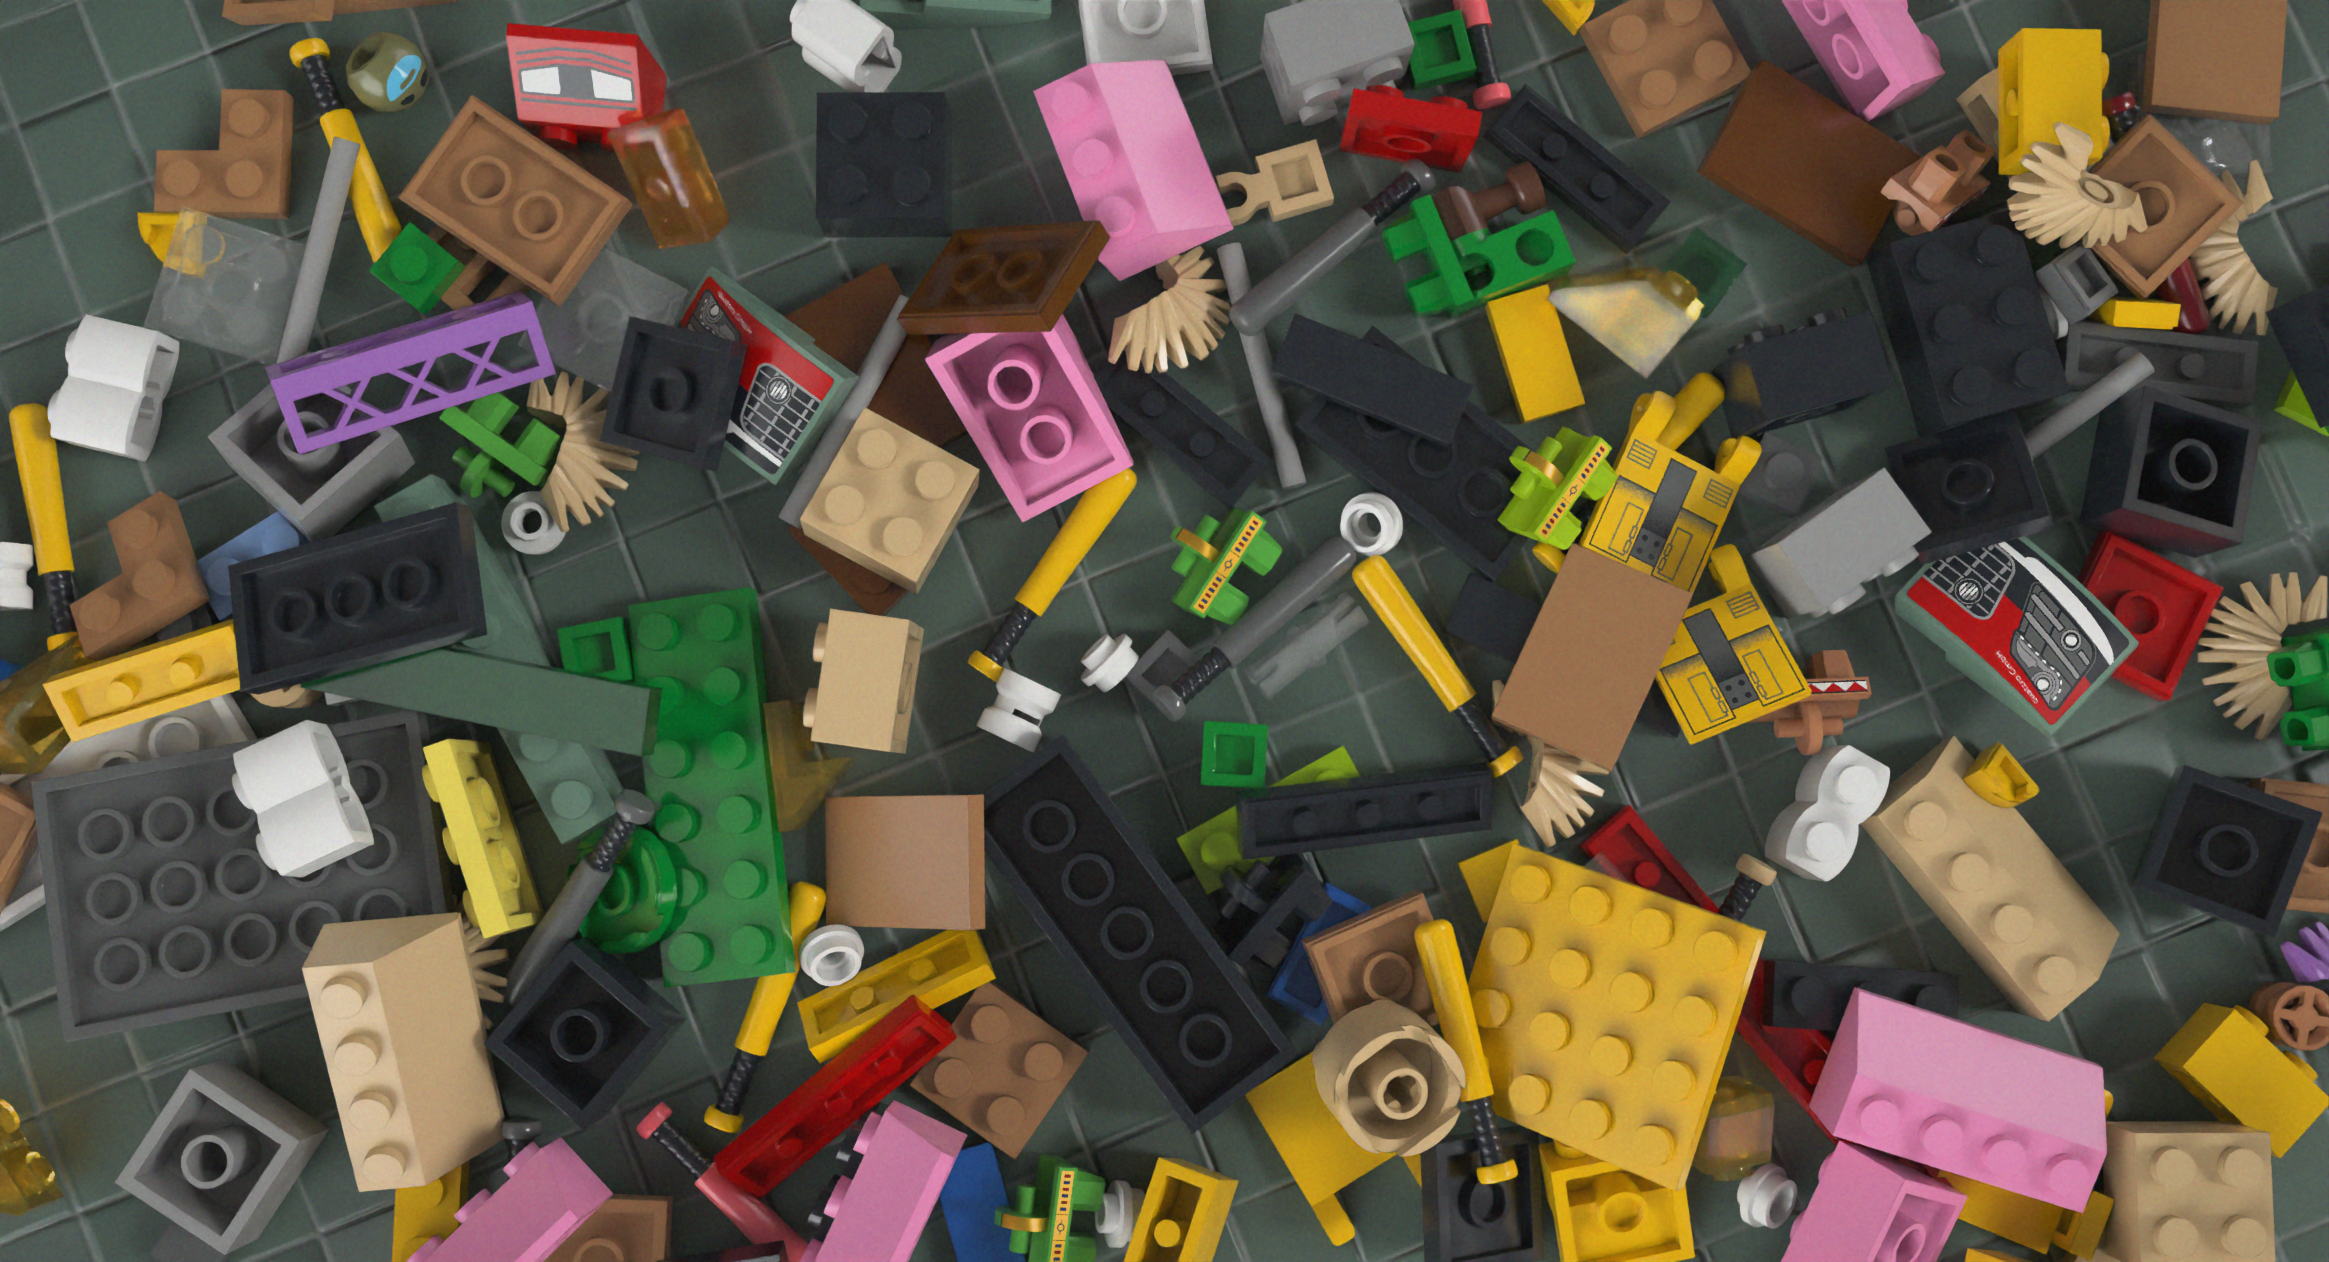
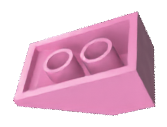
(1031, 412)

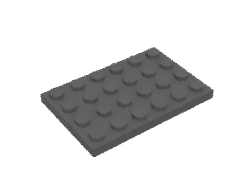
(175, 913)

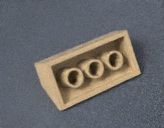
(1993, 884)
(404, 1047)

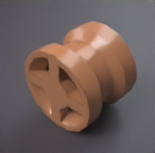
(2307, 1017)

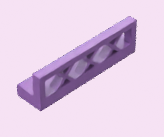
(403, 347)

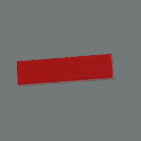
(835, 1097)

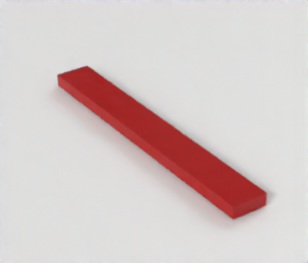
(1790, 1054)

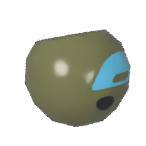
(388, 72)

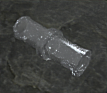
(1306, 646)

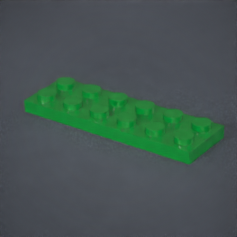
(714, 787)

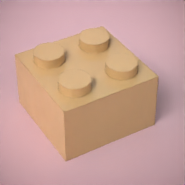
(890, 501)
(864, 681)
(2188, 1192)

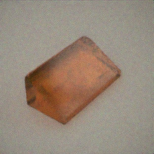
(670, 179)

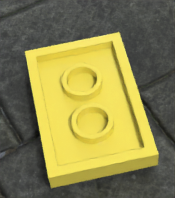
(482, 836)

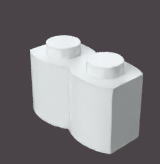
(846, 44)
(113, 387)
(1832, 798)
(301, 799)

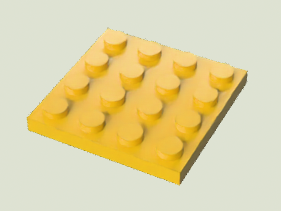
(1607, 1011)

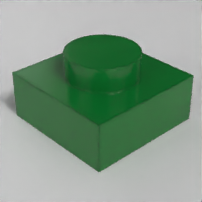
(1440, 51)
(417, 268)
(598, 649)
(1234, 754)

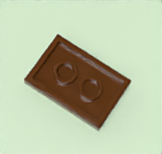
(1806, 163)
(1004, 279)
(846, 328)

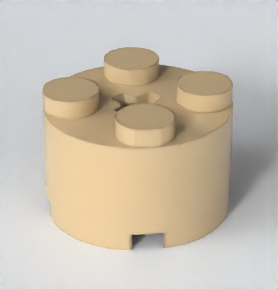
(1389, 1079)

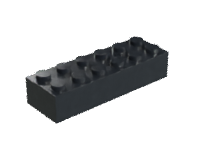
(1130, 935)

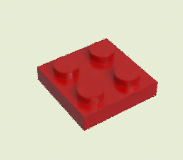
(1400, 128)

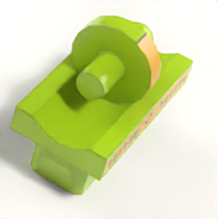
(1553, 482)

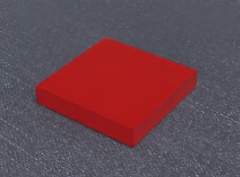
(2156, 603)

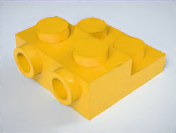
(1611, 1212)

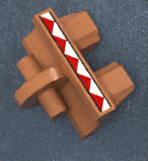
(1939, 184)
(1833, 698)

